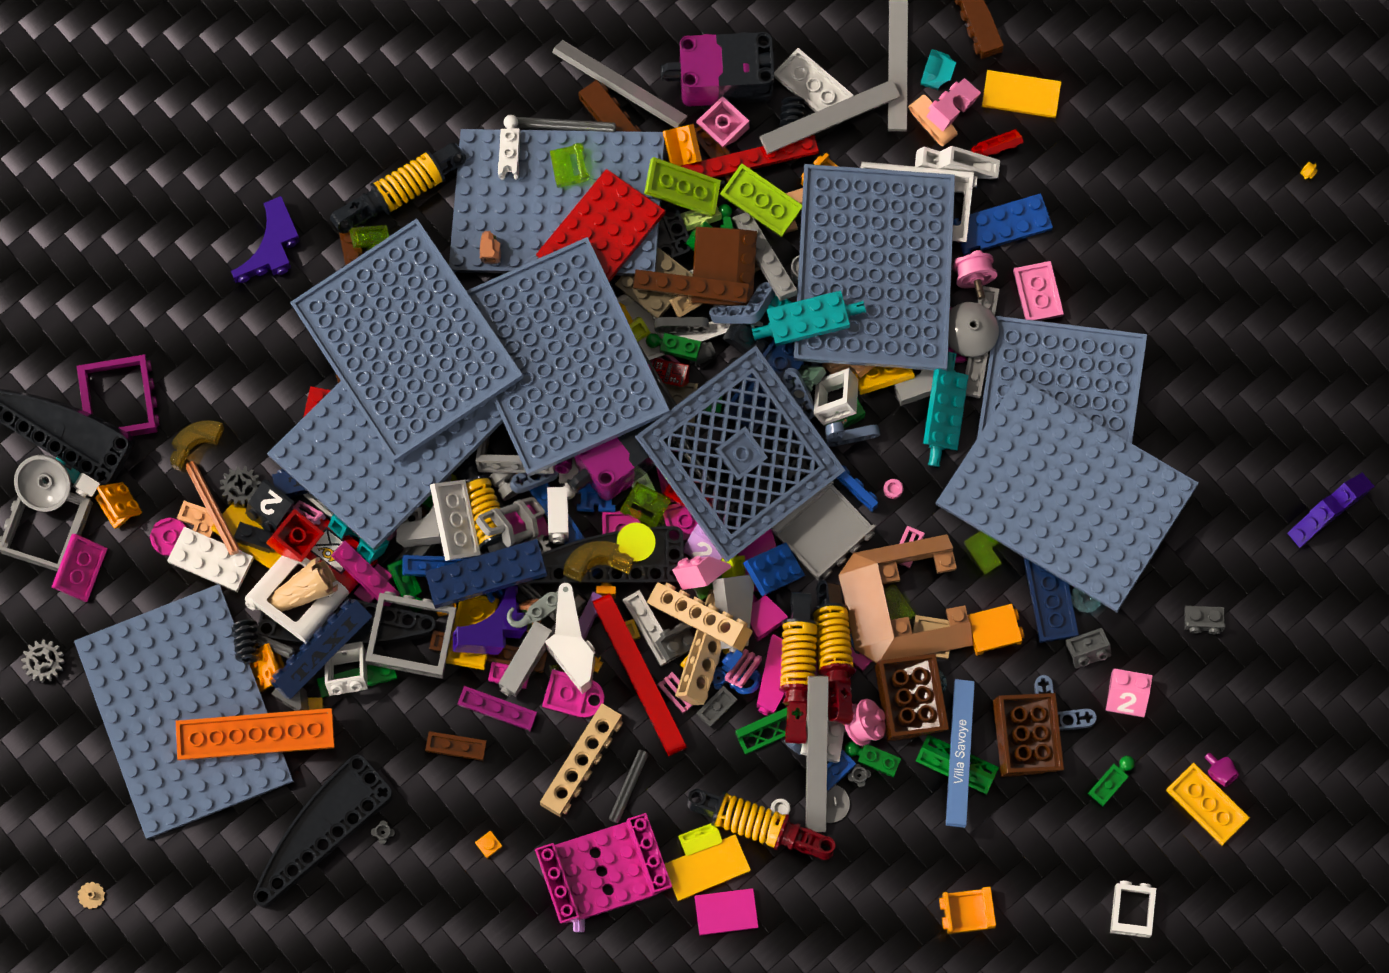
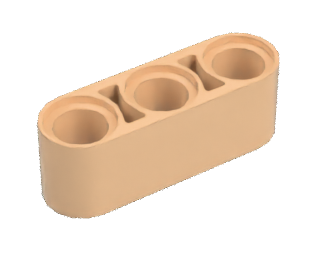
(920, 110)

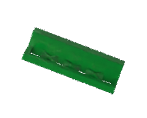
(759, 726)
(938, 760)

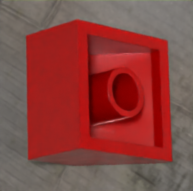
(295, 537)

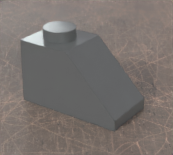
(297, 702)

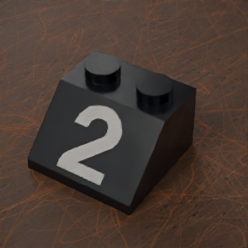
(742, 339)
(269, 506)

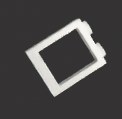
(845, 406)
(558, 515)
(354, 653)
(1127, 929)

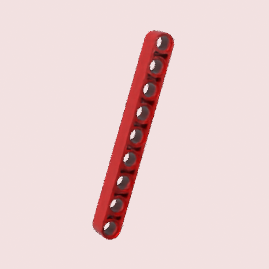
(639, 674)

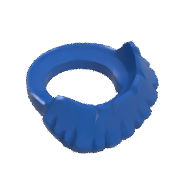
(756, 677)

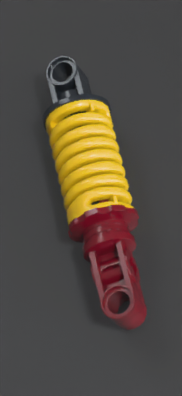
(834, 650)
(797, 664)
(759, 825)

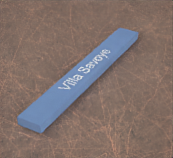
(960, 753)

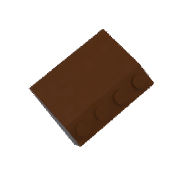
(725, 256)
(911, 696)
(1028, 734)

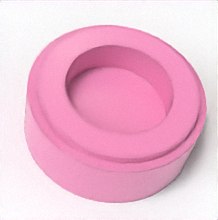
(893, 488)

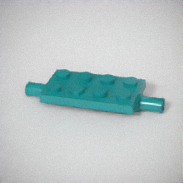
(808, 318)
(945, 410)

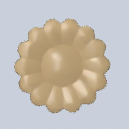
(91, 895)

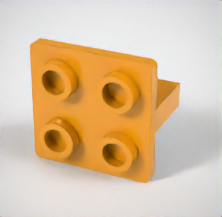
(682, 145)
(117, 503)
(266, 666)

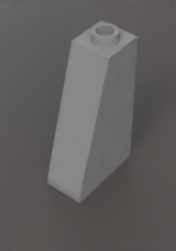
(736, 598)
(525, 659)

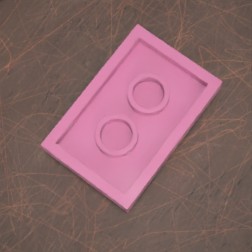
(1038, 291)

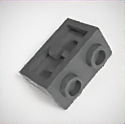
(1204, 619)
(675, 642)
(1089, 648)

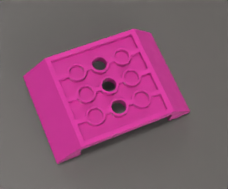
(627, 854)

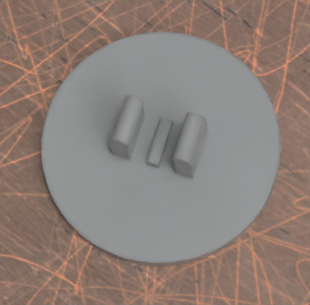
(836, 804)

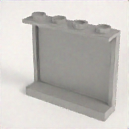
(824, 531)

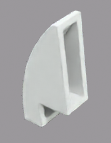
(958, 159)

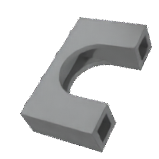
(915, 388)
(420, 532)

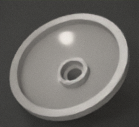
(969, 340)
(33, 488)

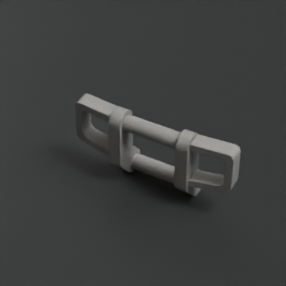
(505, 527)

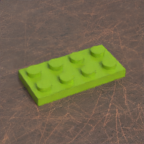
(682, 187)
(761, 200)

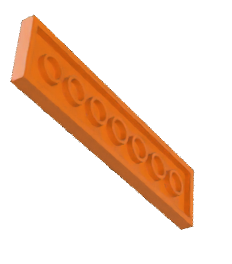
(255, 734)

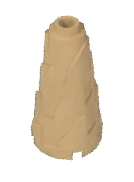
(305, 586)

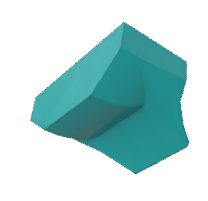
(937, 70)

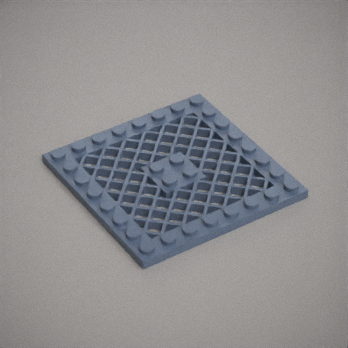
(740, 453)

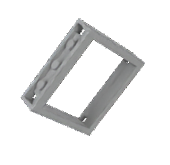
(501, 463)
(11, 524)
(404, 665)

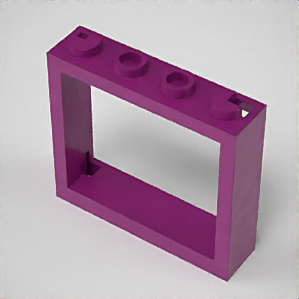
(148, 384)

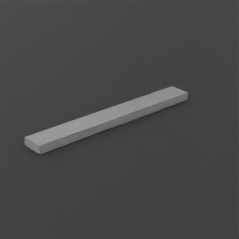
(898, 63)
(619, 84)
(829, 116)
(816, 753)

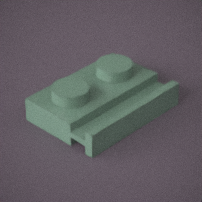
(811, 375)

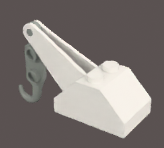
(567, 644)

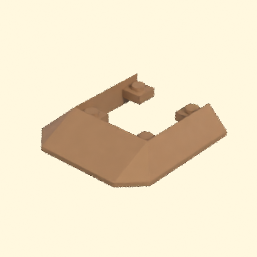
(868, 614)

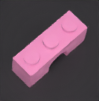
(944, 111)

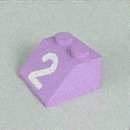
(700, 545)

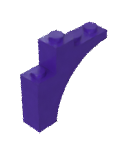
(270, 254)
(1330, 508)
(491, 633)

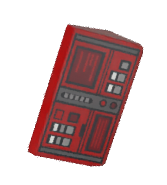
(672, 372)

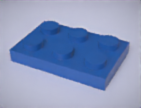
(774, 569)

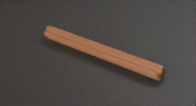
(212, 508)

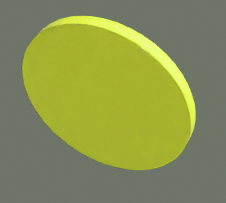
(636, 541)

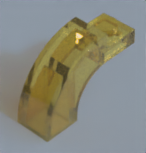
(191, 436)

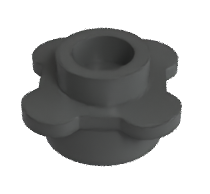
(859, 780)
(382, 827)

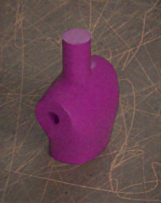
(1222, 770)

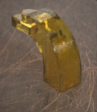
(596, 554)

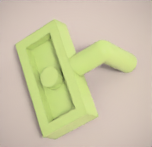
(694, 219)

